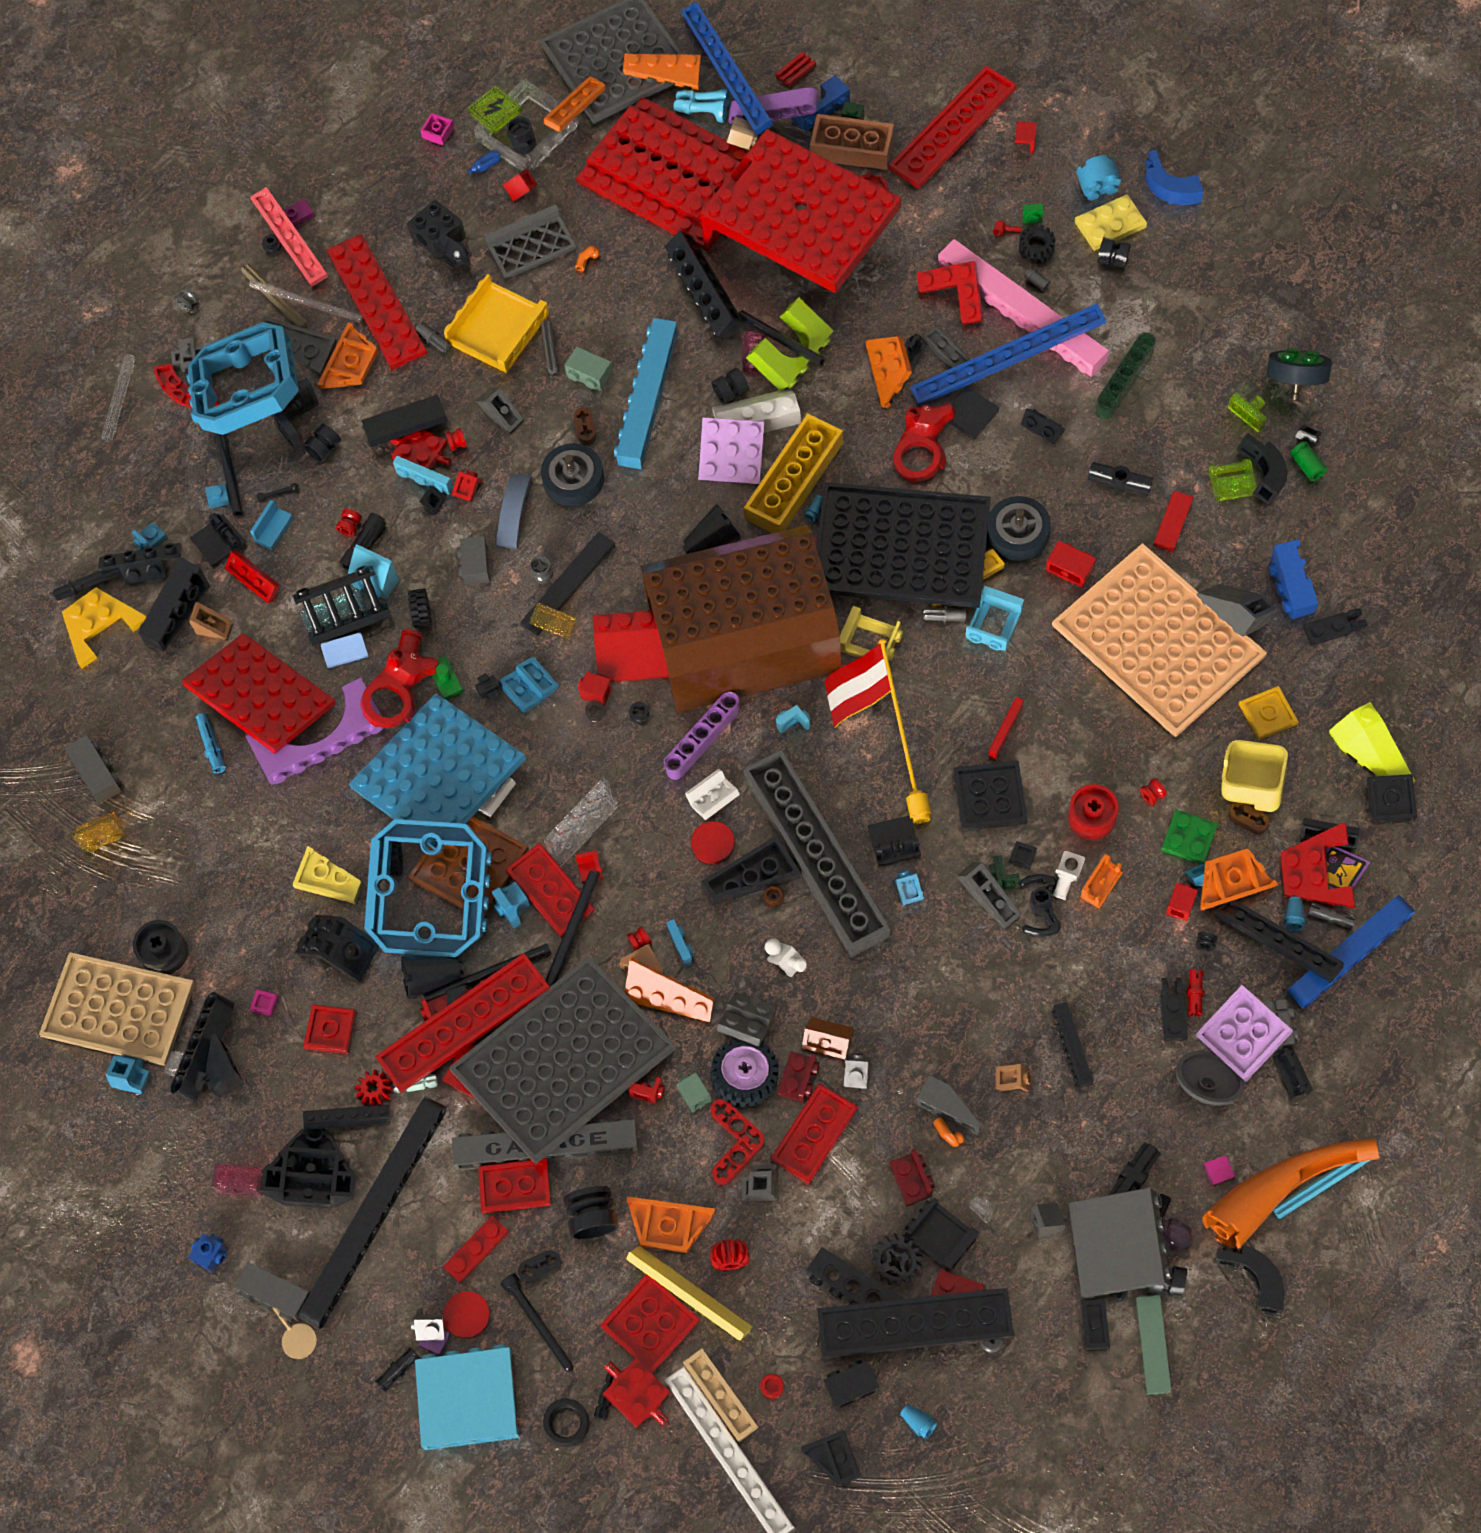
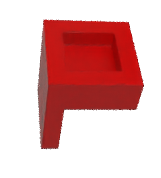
(1026, 134)
(520, 184)
(586, 862)

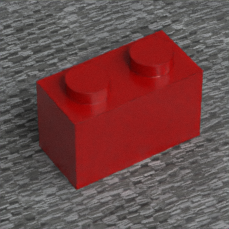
(1071, 563)

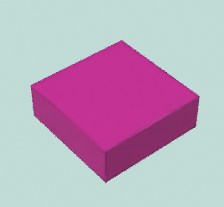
(264, 1003)
(1219, 1171)

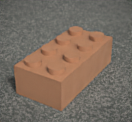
(853, 141)

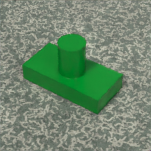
(446, 679)

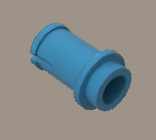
(814, 509)

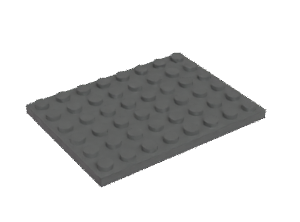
(562, 1059)

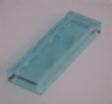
(323, 614)

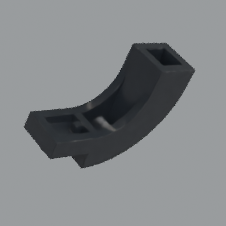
(1271, 466)
(1264, 1273)

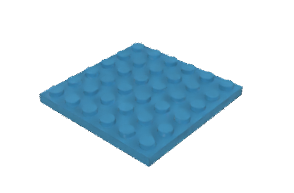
(437, 767)

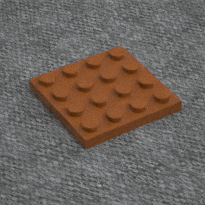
(447, 871)

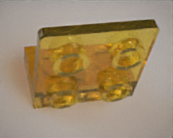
(98, 832)

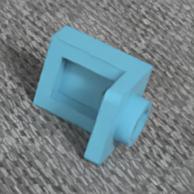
(791, 717)

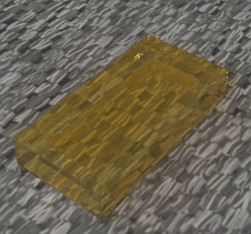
(552, 620)

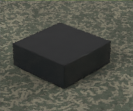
(1308, 434)
(1023, 855)

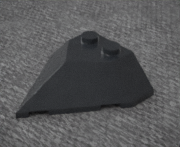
(309, 1172)

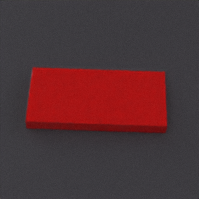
(547, 887)
(814, 1133)

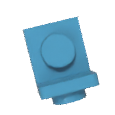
(149, 537)
(908, 887)

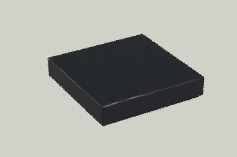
(972, 412)
(1391, 798)

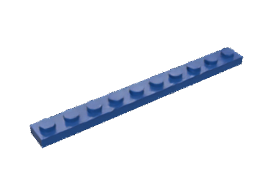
(727, 68)
(1008, 354)

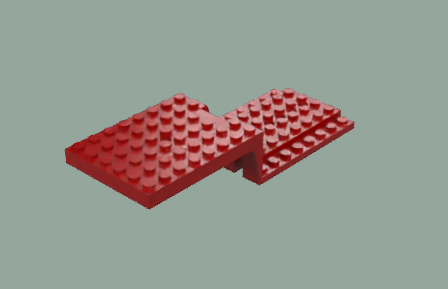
(747, 196)

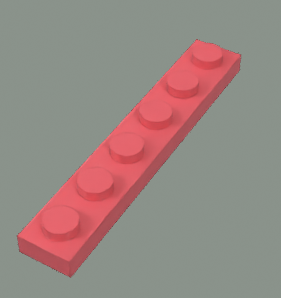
(289, 237)

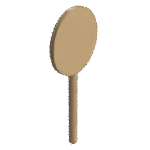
(298, 1339)

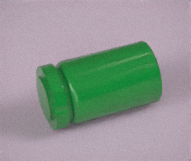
(1308, 461)

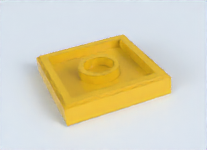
(1268, 713)

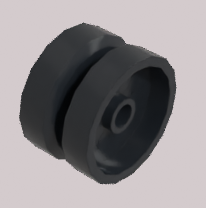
(160, 947)

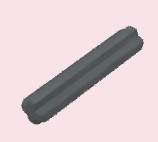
(549, 346)

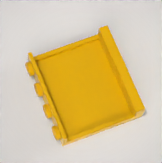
(495, 324)

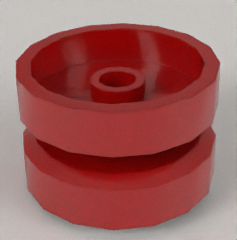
(1093, 812)

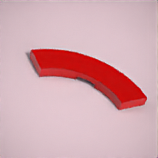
(173, 385)

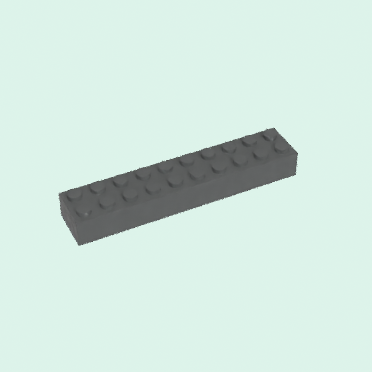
(816, 853)

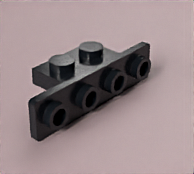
(141, 564)

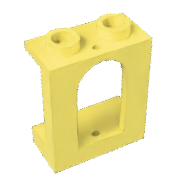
(856, 620)

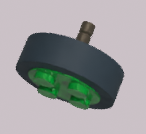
(1299, 368)

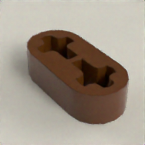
(580, 427)
(1248, 818)

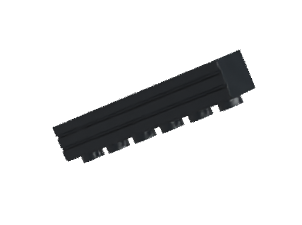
(1074, 1050)
(346, 1117)

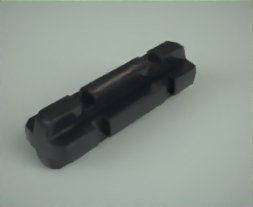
(601, 1411)

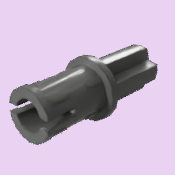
(432, 337)

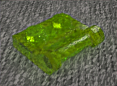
(1232, 486)

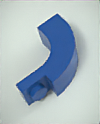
(1170, 188)

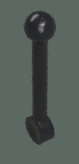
(261, 496)

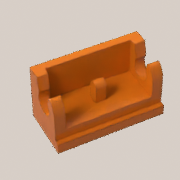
(1101, 882)

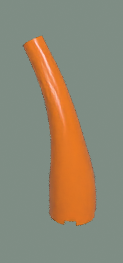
(1254, 1199)

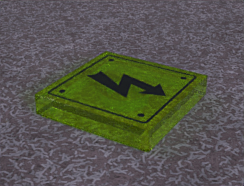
(494, 109)

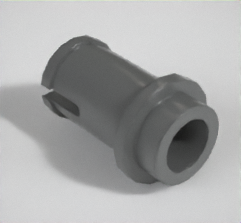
(1037, 279)

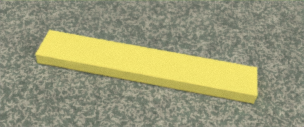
(689, 1293)

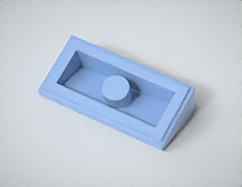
(344, 650)

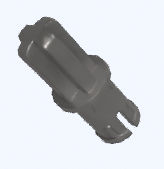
(944, 614)

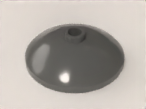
(1208, 1078)

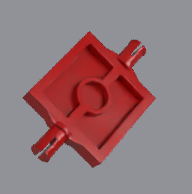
(421, 449)
(636, 1393)

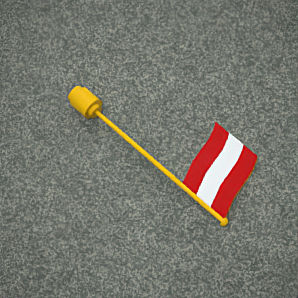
(861, 686)

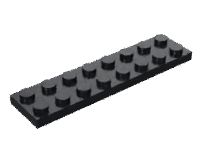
(915, 1323)

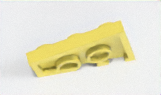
(325, 878)

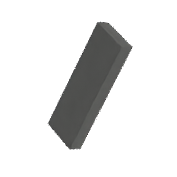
(944, 347)

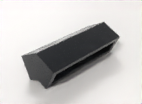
(1314, 827)

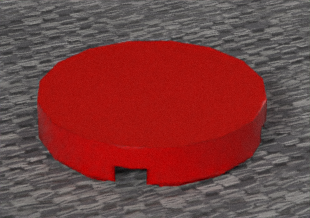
(712, 842)
(466, 1315)

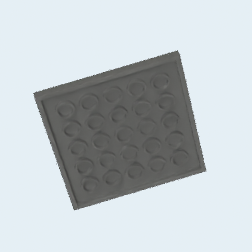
(598, 48)

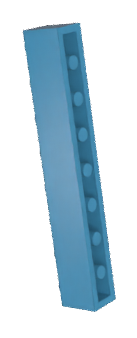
(647, 393)

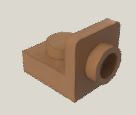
(1013, 1077)

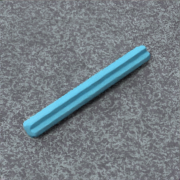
(1315, 1188)

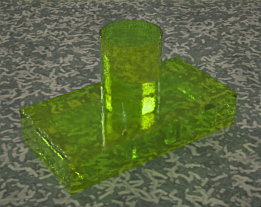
(1248, 411)

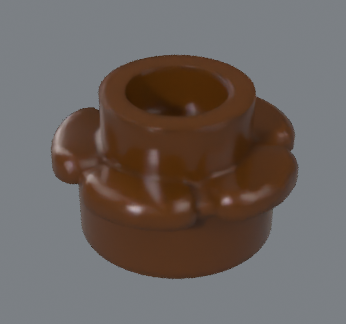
(770, 891)

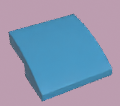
(528, 685)

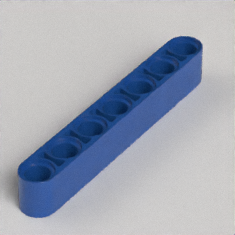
(1354, 949)

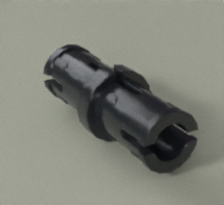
(397, 1369)

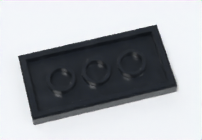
(404, 420)

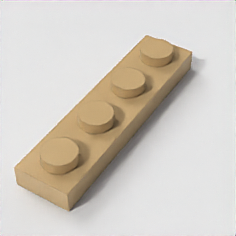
(720, 1395)

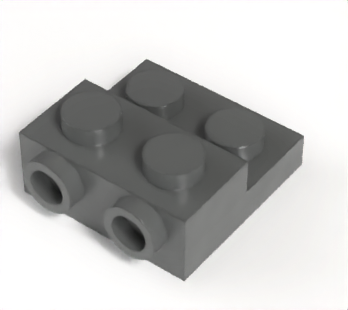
(747, 1018)

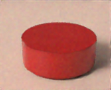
(772, 1386)

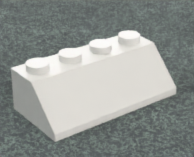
(775, 409)

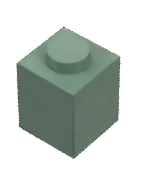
(693, 1091)

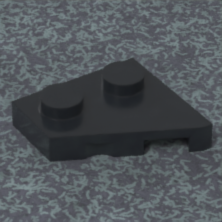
(834, 1457)

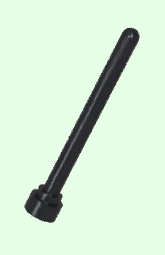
(512, 1285)

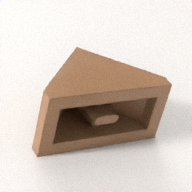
(209, 623)
(645, 956)

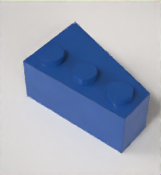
(1291, 580)

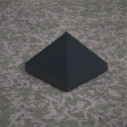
(431, 499)

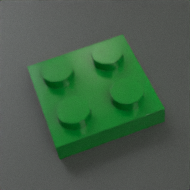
(1189, 837)

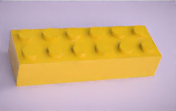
(793, 474)

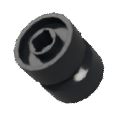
(521, 135)
(1114, 252)
(735, 381)
(321, 444)
(1177, 1283)

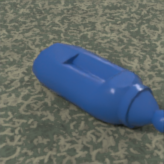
(485, 162)

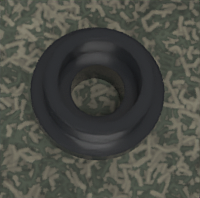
(271, 247)

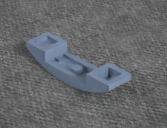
(512, 510)

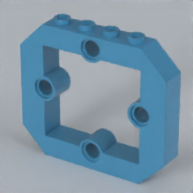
(244, 406)
(377, 900)

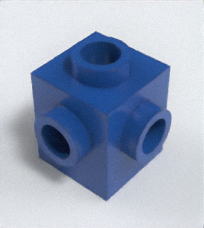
(208, 1252)

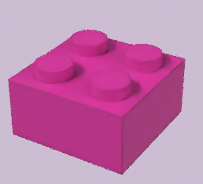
(437, 129)

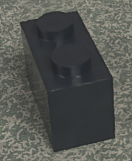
(851, 1384)

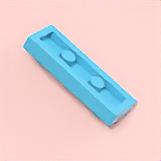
(422, 475)

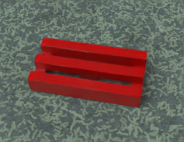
(793, 68)

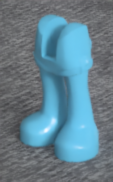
(719, 100)

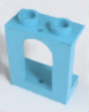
(1000, 600)

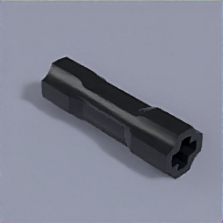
(370, 530)

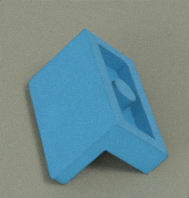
(271, 526)

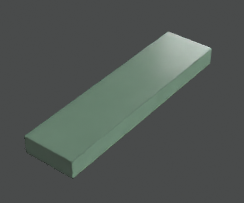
(1153, 1345)

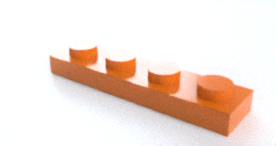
(574, 104)

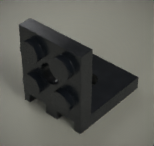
(300, 404)
(329, 940)

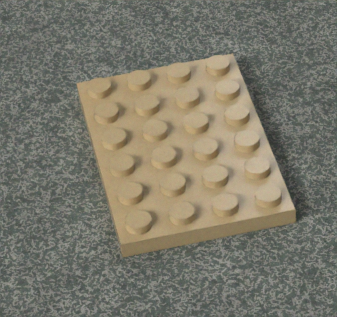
(117, 1008)

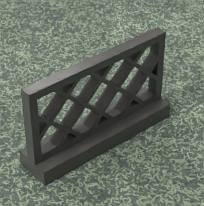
(524, 227)

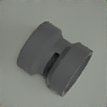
(537, 566)

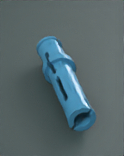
(212, 750)

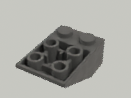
(1238, 608)

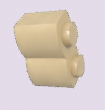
(742, 134)

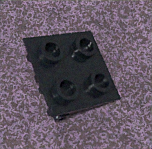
(217, 539)
(894, 840)

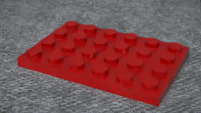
(258, 693)

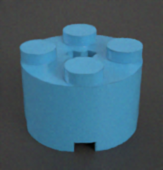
(1098, 177)

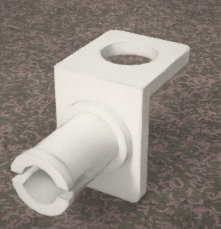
(1066, 876)

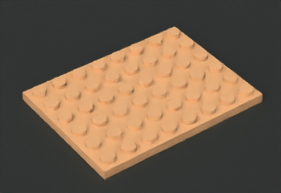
(1158, 640)

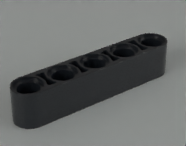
(192, 1067)

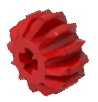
(376, 1079)
(729, 1255)

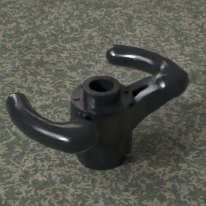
(1041, 904)

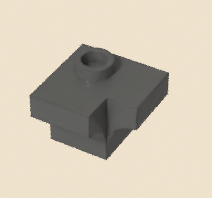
(761, 1184)

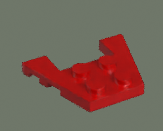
(1307, 869)

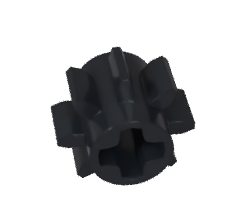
(487, 686)

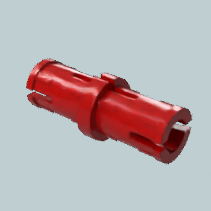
(1195, 992)

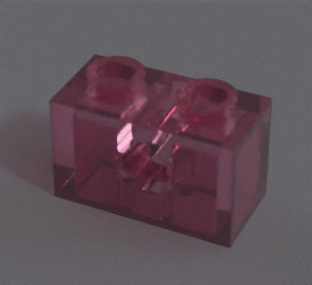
(237, 1180)

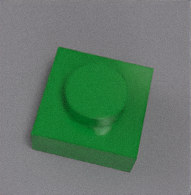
(1032, 213)

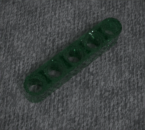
(1122, 383)

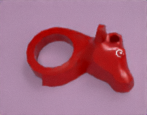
(921, 430)
(400, 674)

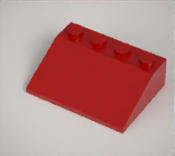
(628, 646)

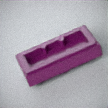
(299, 212)

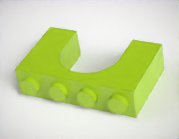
(811, 332)

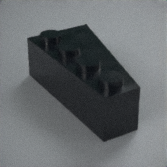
(174, 604)

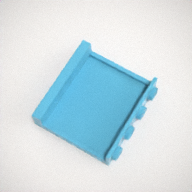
(466, 1397)

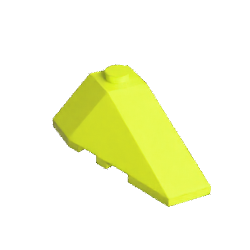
(1369, 741)

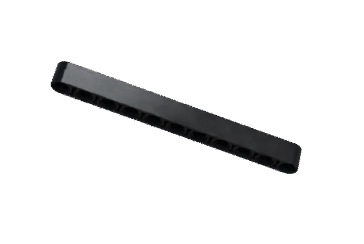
(372, 1213)

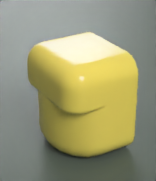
(1254, 774)

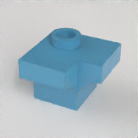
(511, 903)
(128, 1074)

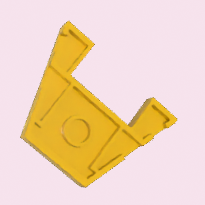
(93, 615)

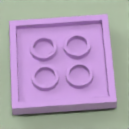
(731, 450)
(1244, 1033)

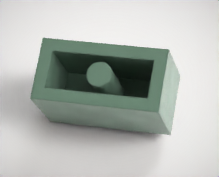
(588, 368)

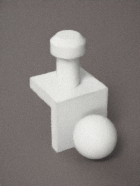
(785, 957)

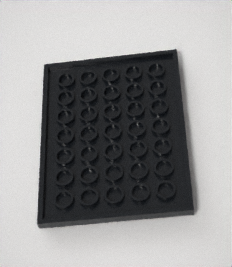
(903, 544)

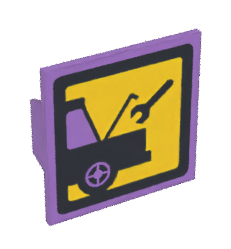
(1344, 867)

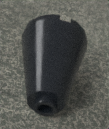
(711, 532)
(428, 973)

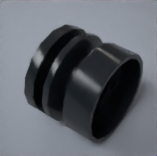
(591, 1212)

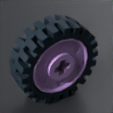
(746, 1087)

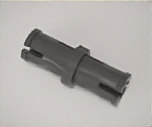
(1332, 915)

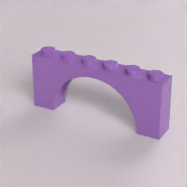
(296, 759)

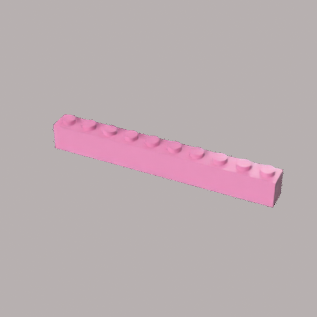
(1025, 308)

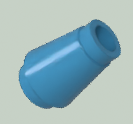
(1294, 915)
(919, 1421)

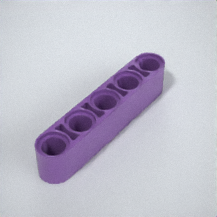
(782, 104)
(700, 745)

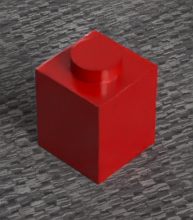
(594, 687)
(1181, 901)

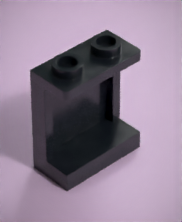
(940, 1235)

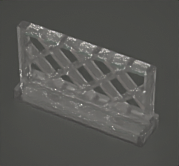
(581, 822)

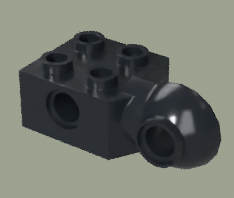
(440, 233)

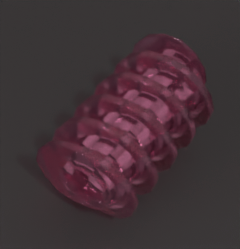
(749, 341)

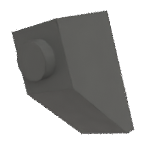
(499, 408)
(1048, 1219)

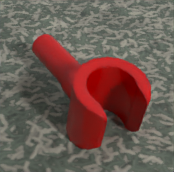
(1000, 227)

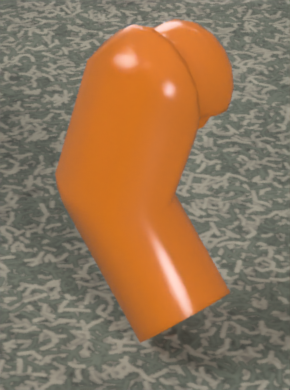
(582, 259)
(944, 1131)

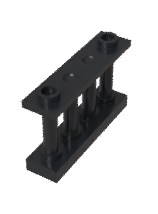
(339, 625)

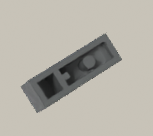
(988, 893)
(943, 1101)

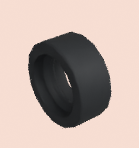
(548, 1419)

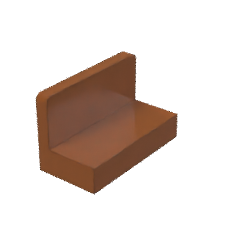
(827, 1037)

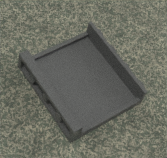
(1120, 1243)

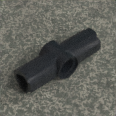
(1108, 475)
(1136, 1171)

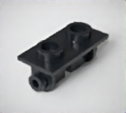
(914, 349)
(1040, 425)
(1292, 1072)

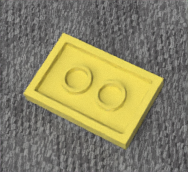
(1111, 221)

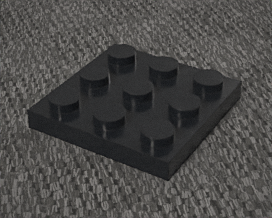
(990, 795)

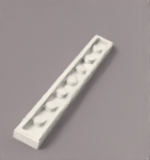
(728, 1452)

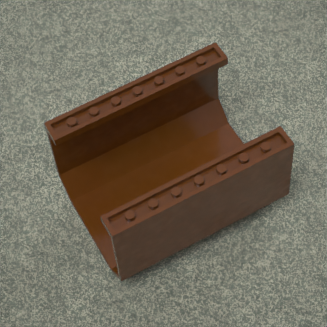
(743, 617)

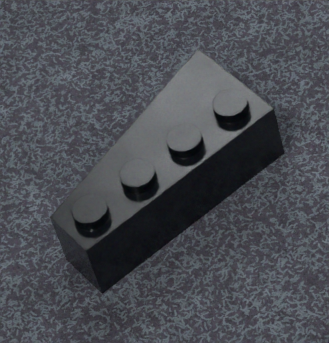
(751, 873)

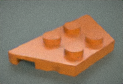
(349, 360)
(889, 366)
(1233, 878)
(668, 1224)

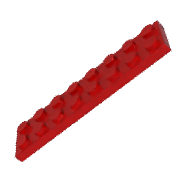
(952, 127)
(376, 301)
(462, 1023)

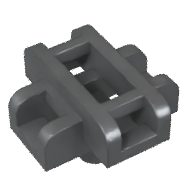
(184, 352)

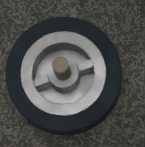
(572, 474)
(1018, 528)

